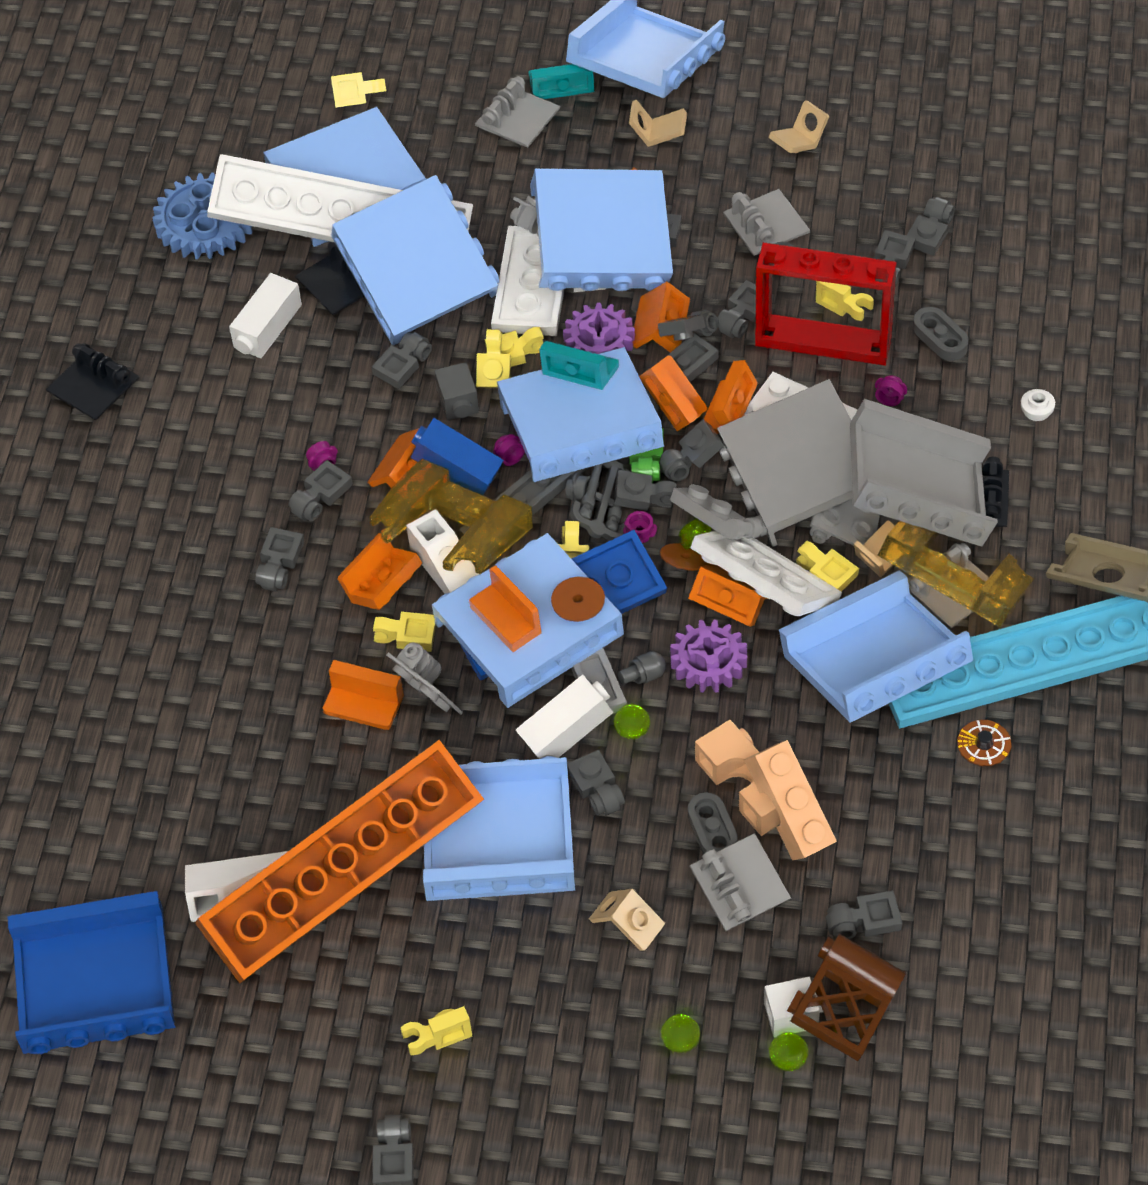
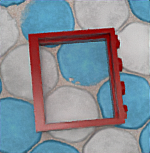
(816, 336)

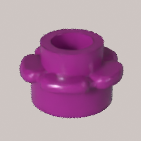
(890, 390)
(509, 449)
(319, 453)
(643, 521)

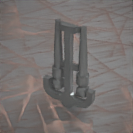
(582, 510)

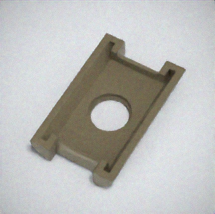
(1091, 555)

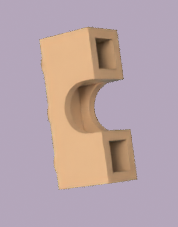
(722, 757)
(801, 818)

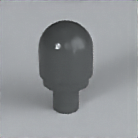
(643, 668)

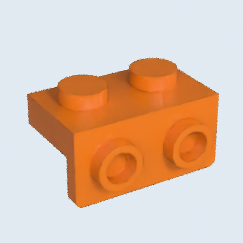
(378, 573)

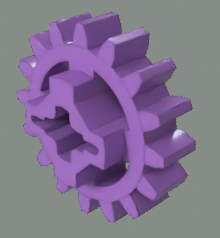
(613, 328)
(708, 656)

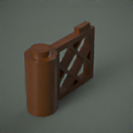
(859, 977)

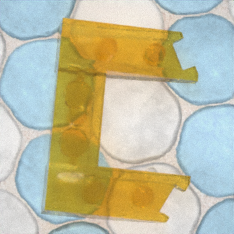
(492, 523)
(991, 599)

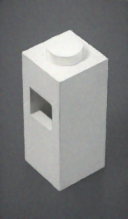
(265, 315)
(566, 718)

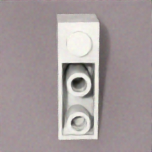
(433, 541)
(214, 881)

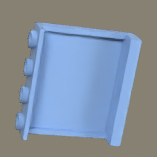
(641, 47)
(352, 149)
(602, 228)
(414, 257)
(577, 425)
(561, 643)
(873, 647)
(511, 839)

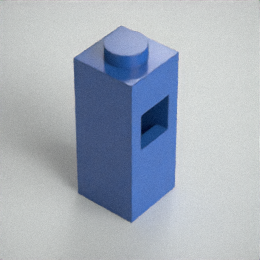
(466, 460)

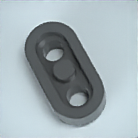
(945, 336)
(712, 829)

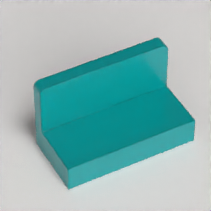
(561, 81)
(577, 365)

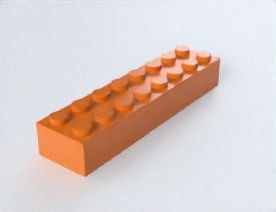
(338, 861)

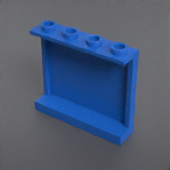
(91, 972)

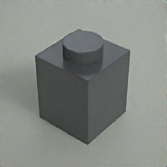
(456, 391)

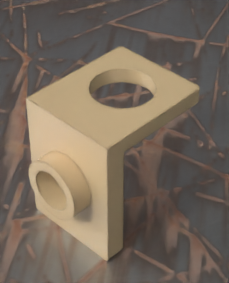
(657, 129)
(800, 137)
(869, 550)
(630, 916)

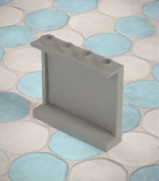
(791, 457)
(919, 472)

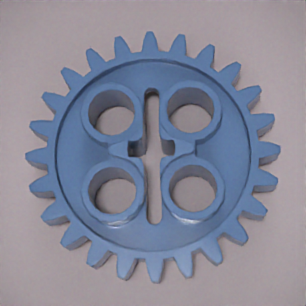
(184, 222)

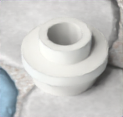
(1037, 404)

